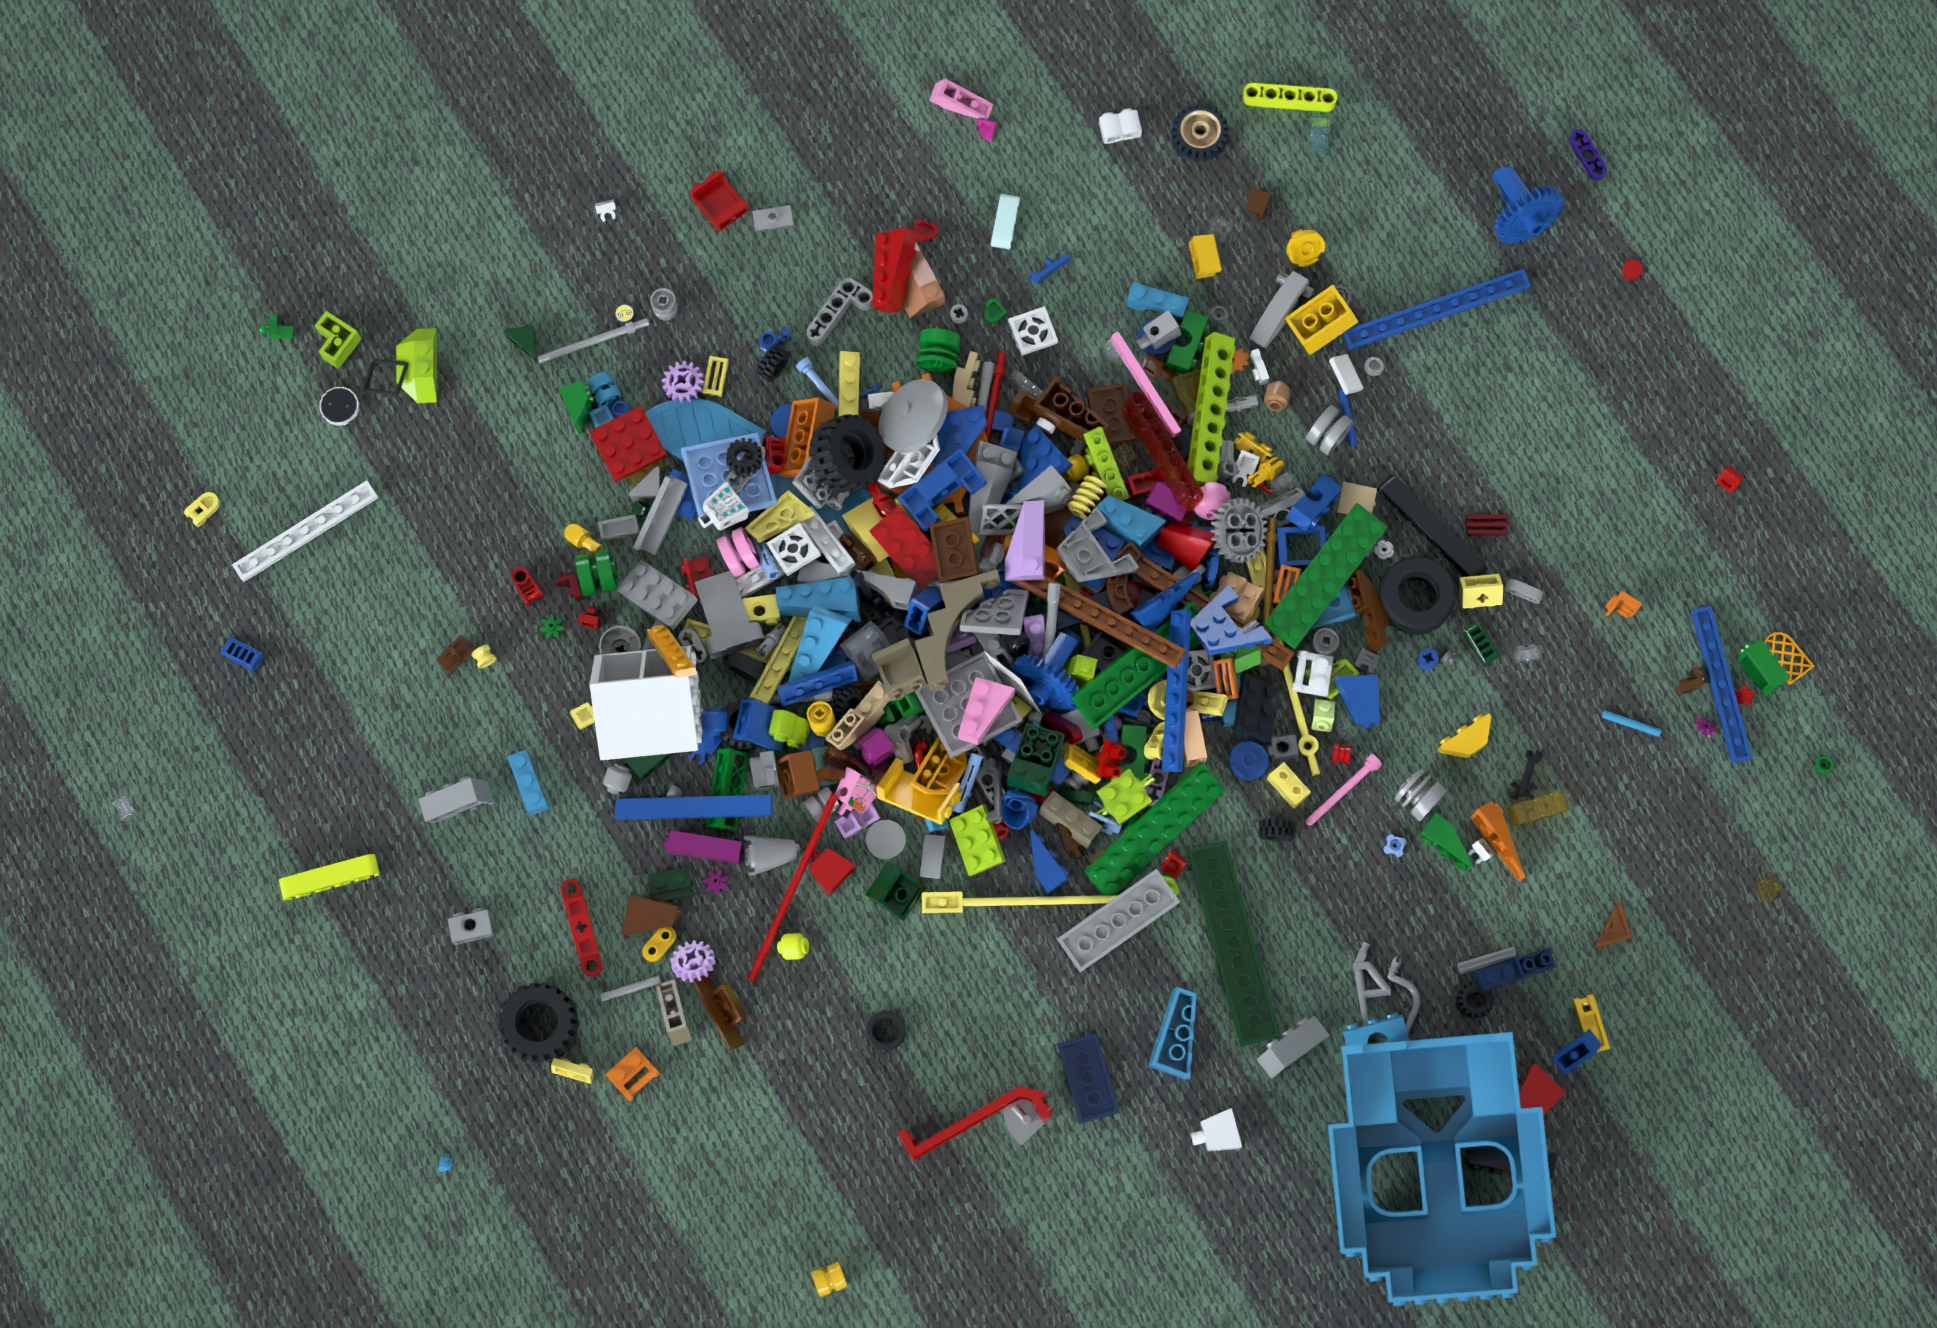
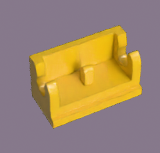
(1204, 256)

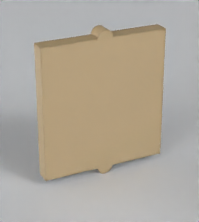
(1354, 494)

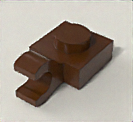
(1154, 366)

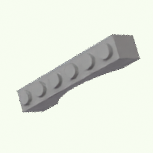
(895, 590)

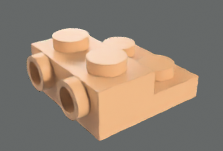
(1248, 593)

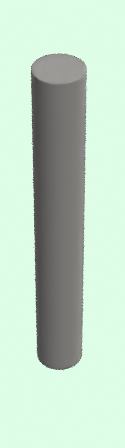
(630, 988)

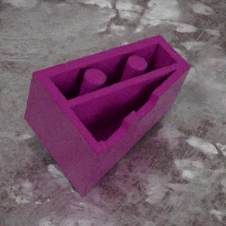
(875, 747)

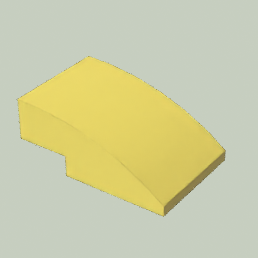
(860, 521)

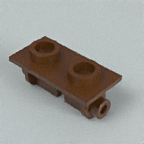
(857, 551)
(842, 759)

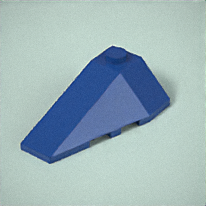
(1158, 608)

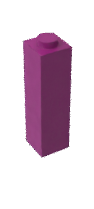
(704, 847)

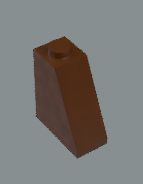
(648, 914)

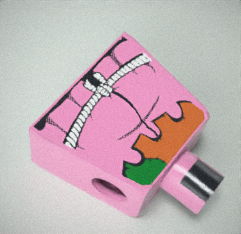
(855, 793)

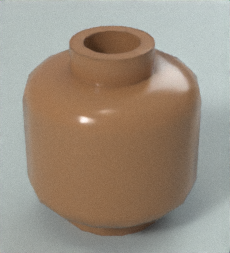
(1277, 395)

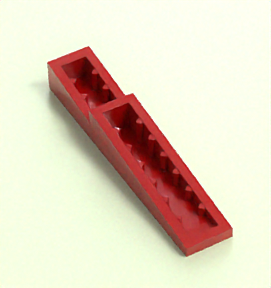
(1138, 485)

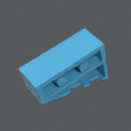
(1130, 522)

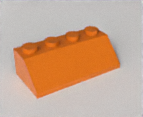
(803, 421)

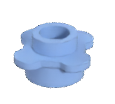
(1400, 842)

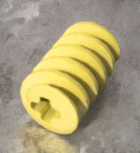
(1085, 496)

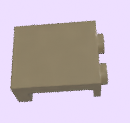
(899, 669)

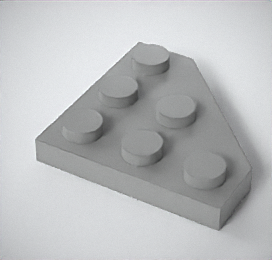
(998, 615)

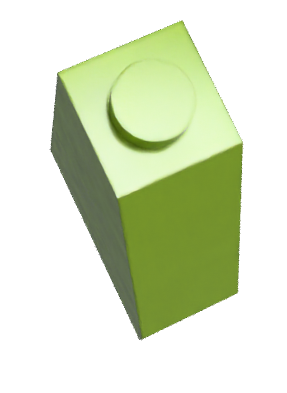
(1080, 668)

